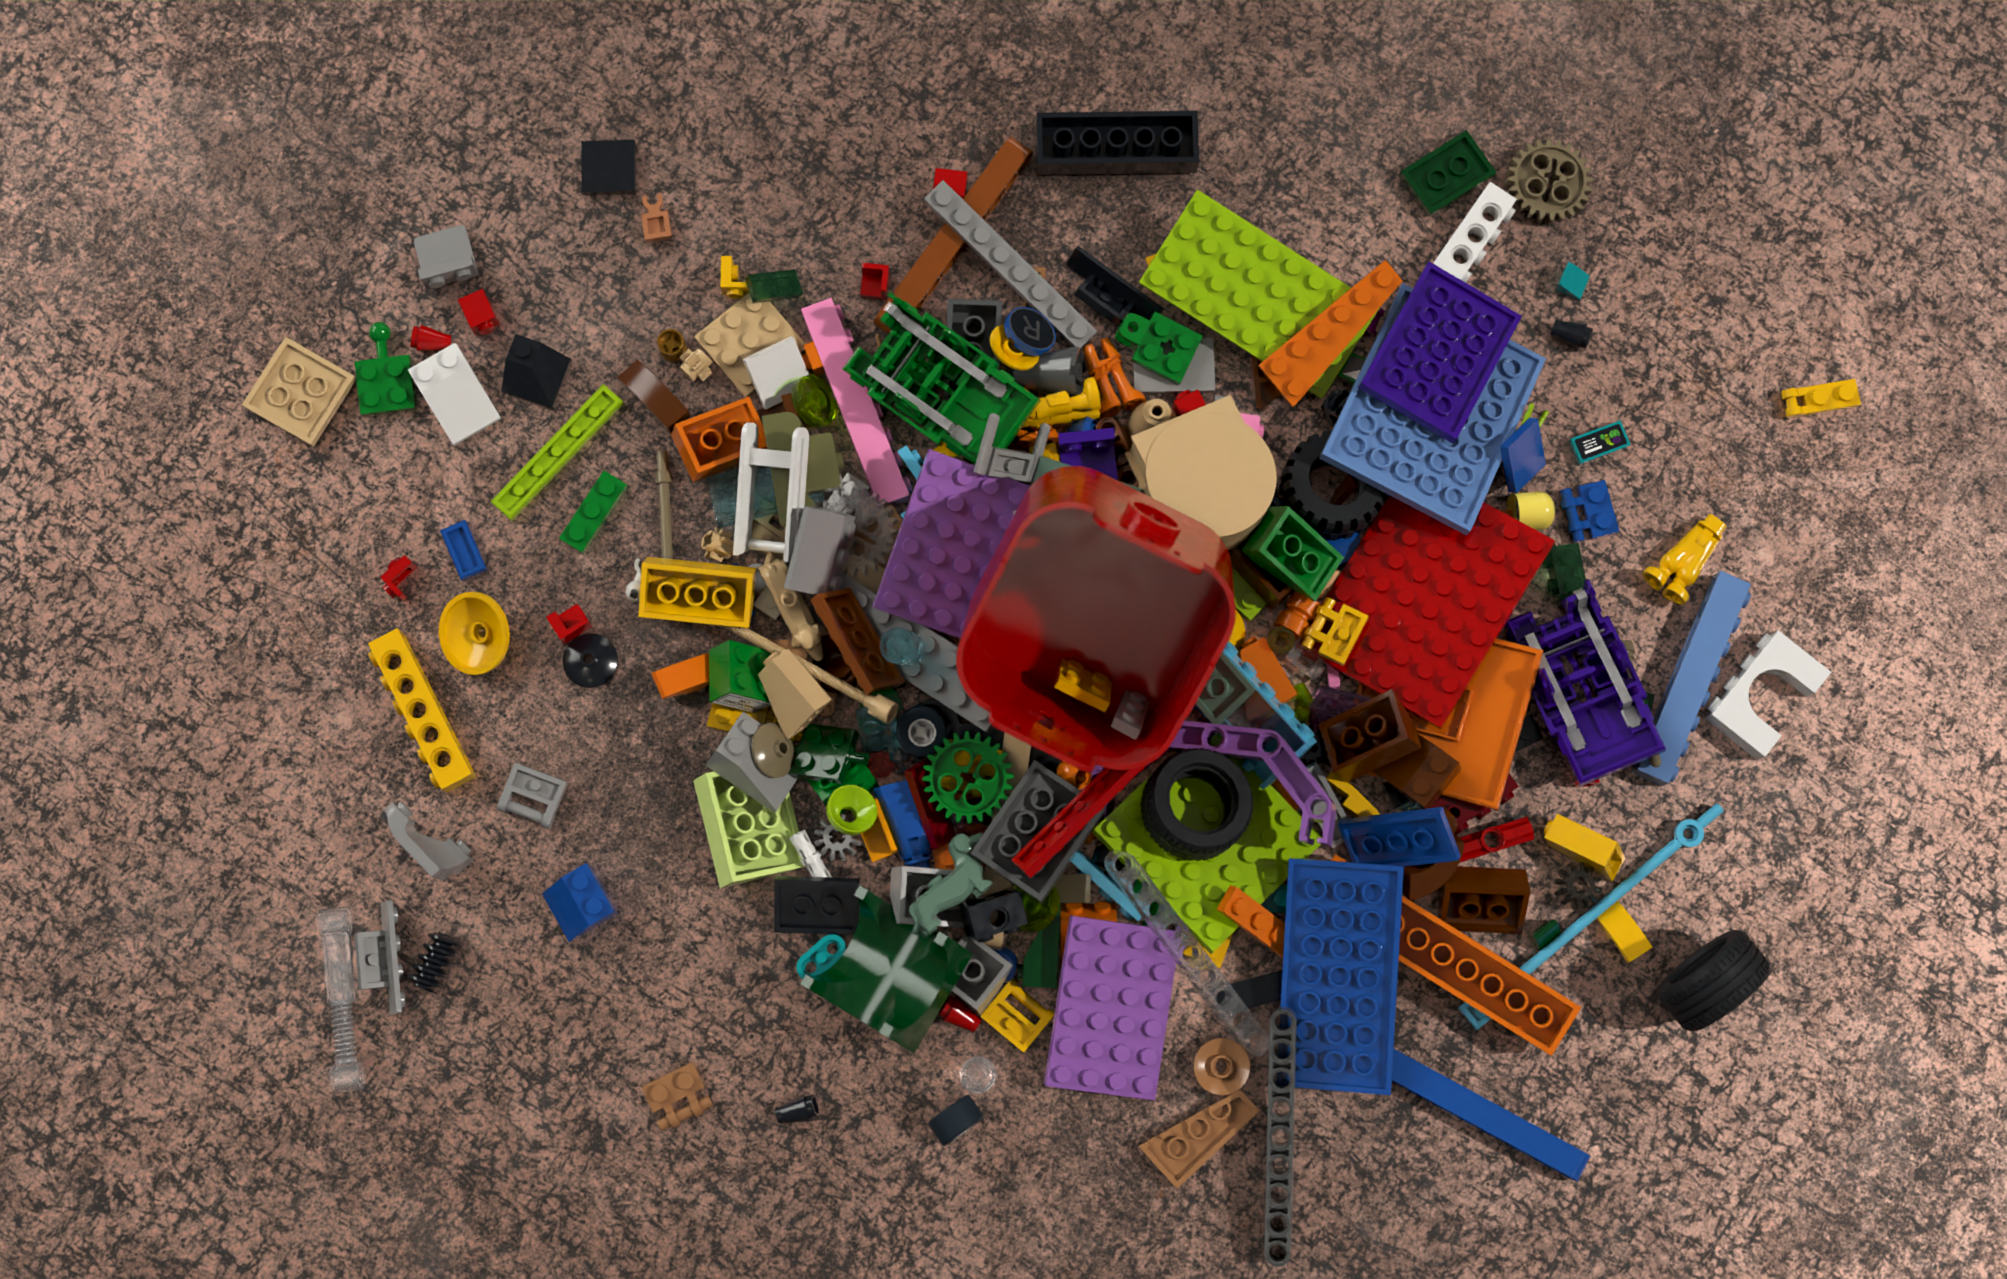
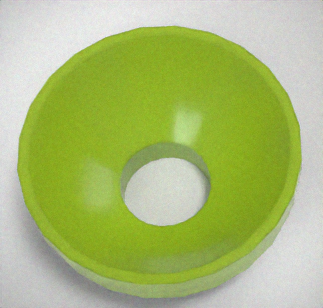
(856, 800)

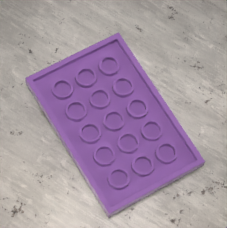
(946, 542)
(1110, 1009)

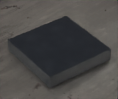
(608, 167)

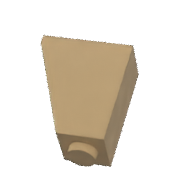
(792, 692)

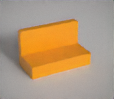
(879, 838)

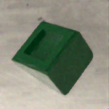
(1544, 934)

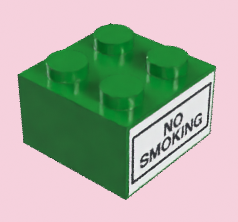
(735, 676)

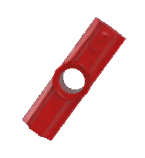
(1506, 836)

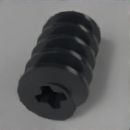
(434, 961)

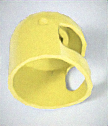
(1535, 509)

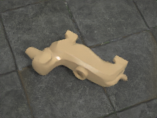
(792, 608)

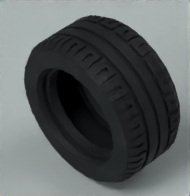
(1223, 777)
(1714, 980)

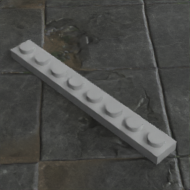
(1009, 265)

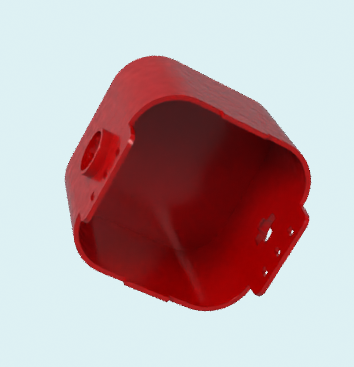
(1104, 583)

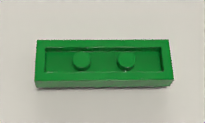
(593, 512)

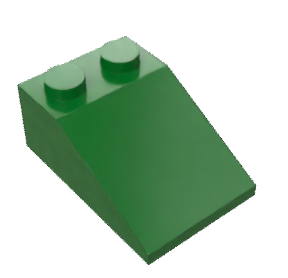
(1293, 552)

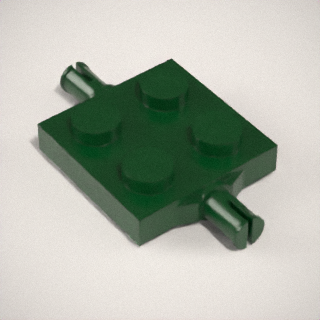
(826, 754)

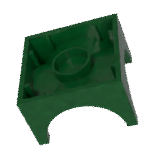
(891, 975)

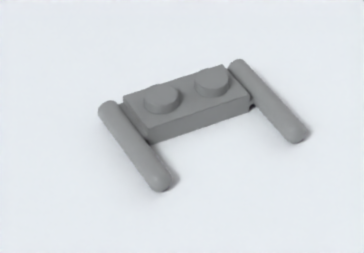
(1007, 462)

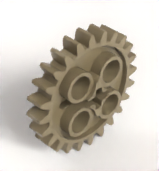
(1572, 187)

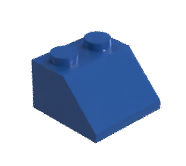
(579, 902)

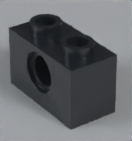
(977, 914)

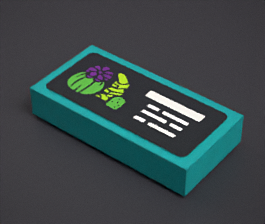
(1599, 442)

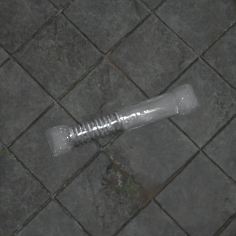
(335, 929)

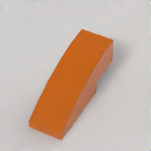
(683, 677)

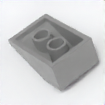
(736, 764)

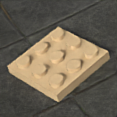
(743, 332)
(299, 391)

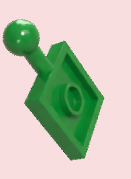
(384, 382)

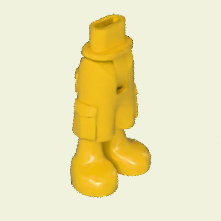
(1061, 408)

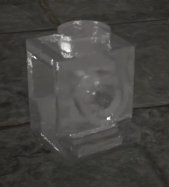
(1310, 659)

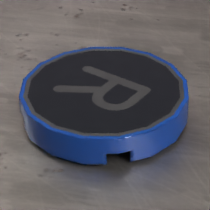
(1029, 331)

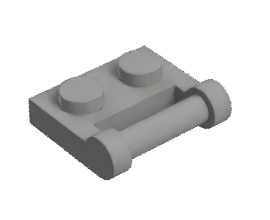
(536, 787)

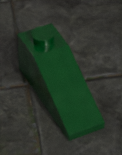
(1041, 959)

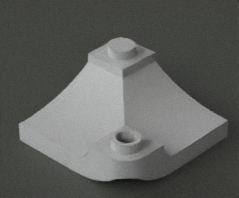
(435, 856)

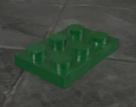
(1447, 173)

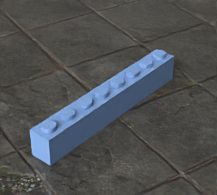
(1694, 673)

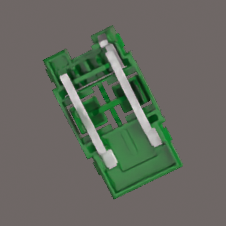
(980, 384)

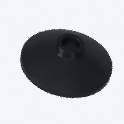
(596, 672)

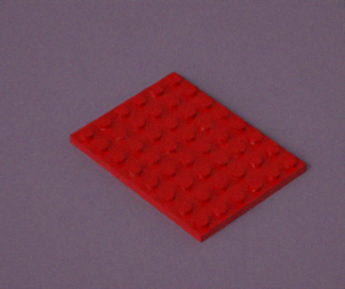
(1432, 601)

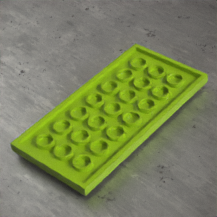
(1243, 283)

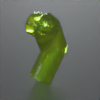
(1304, 702)

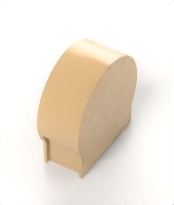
(1208, 469)

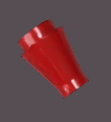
(429, 339)
(958, 1014)

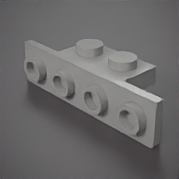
(378, 959)

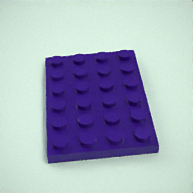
(1440, 352)

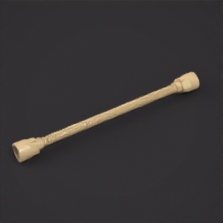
(878, 706)

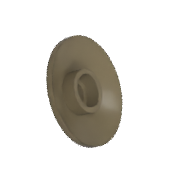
(772, 751)

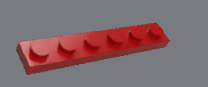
(1072, 819)

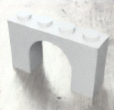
(1733, 711)

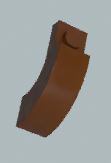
(1427, 878)

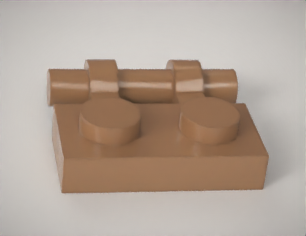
(672, 1088)

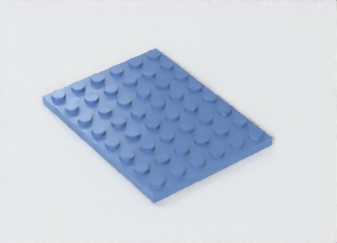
(1420, 465)

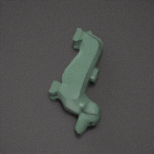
(952, 889)

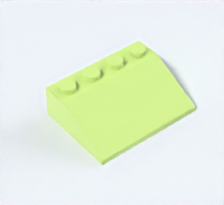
(745, 835)

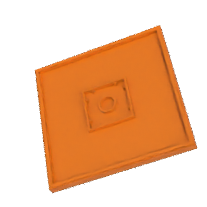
(1485, 723)

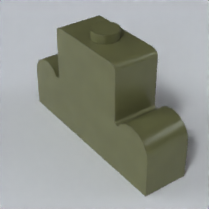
(822, 465)

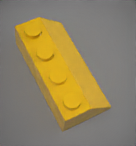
(697, 592)

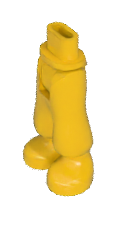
(1685, 560)

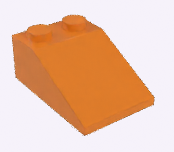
(714, 438)

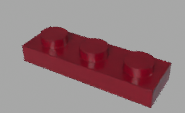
(936, 827)

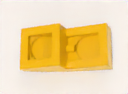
(1624, 932)

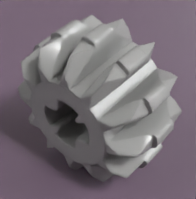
(836, 847)

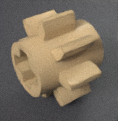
(695, 364)
(718, 545)

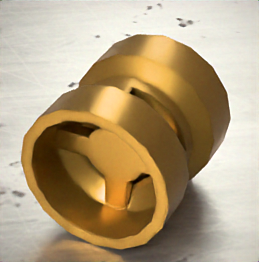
(668, 341)

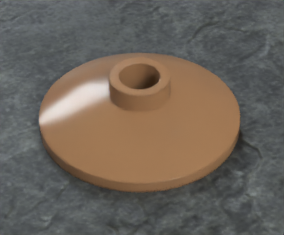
(1236, 1069)

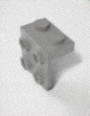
(445, 257)

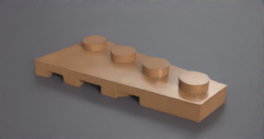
(1195, 1140)

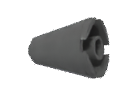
(1054, 372)

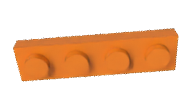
(1253, 919)

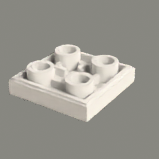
(775, 370)

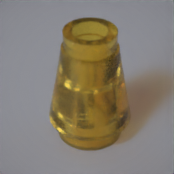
(1284, 633)

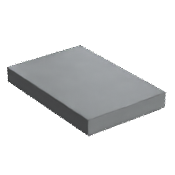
(1198, 376)

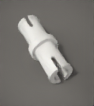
(810, 856)

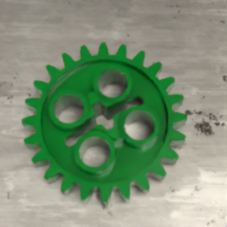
(945, 764)

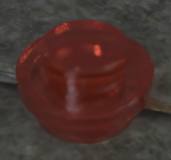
(880, 764)

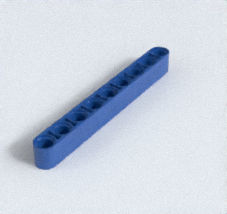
(1488, 1117)

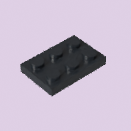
(816, 905)

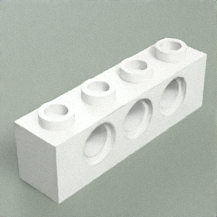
(1491, 201)

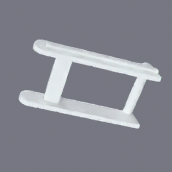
(750, 457)

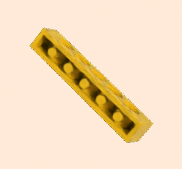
(396, 645)

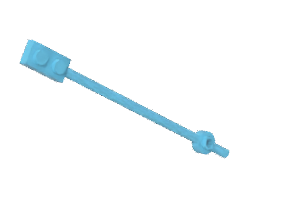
(1478, 1019)

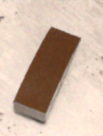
(654, 395)

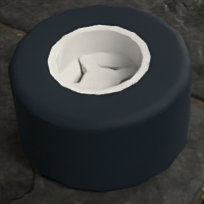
(929, 731)
(956, 1120)

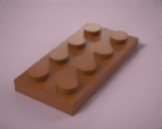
(856, 640)

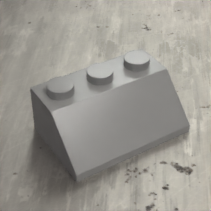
(820, 550)
(909, 884)

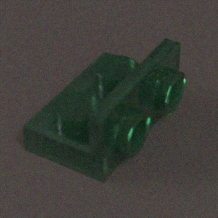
(1564, 570)

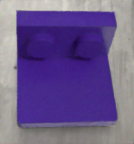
(1090, 450)

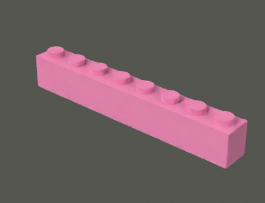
(855, 405)

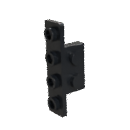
(1108, 291)

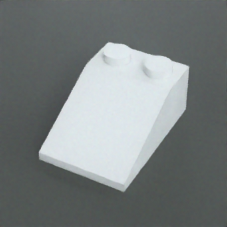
(454, 394)

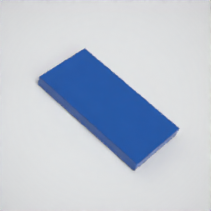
(1400, 838)

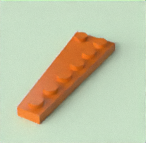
(1313, 349)

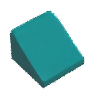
(1572, 281)

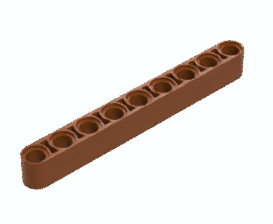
(947, 245)

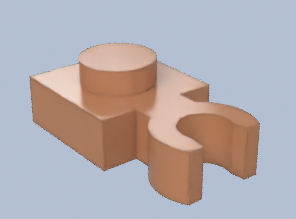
(656, 222)

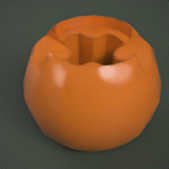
(1073, 775)

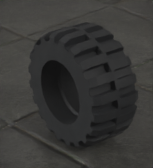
(1320, 515)

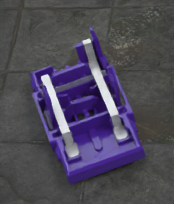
(1604, 730)

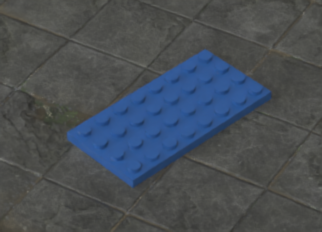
(1341, 973)

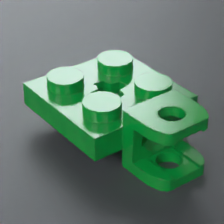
(1146, 343)

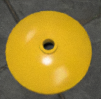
(464, 636)

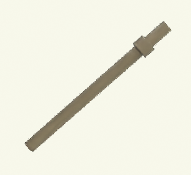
(663, 479)

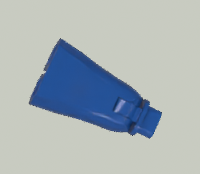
(904, 823)

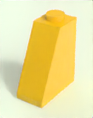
(1584, 846)

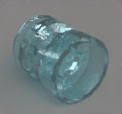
(902, 647)

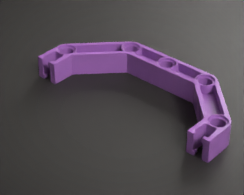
(1250, 745)

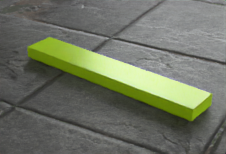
(557, 452)

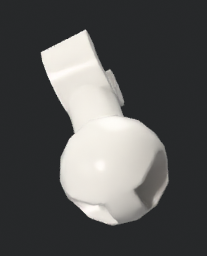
(633, 587)

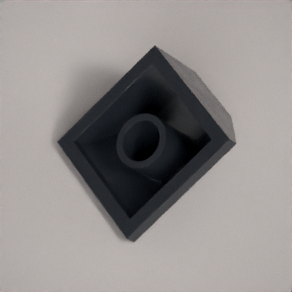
(534, 372)

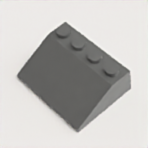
(1025, 813)

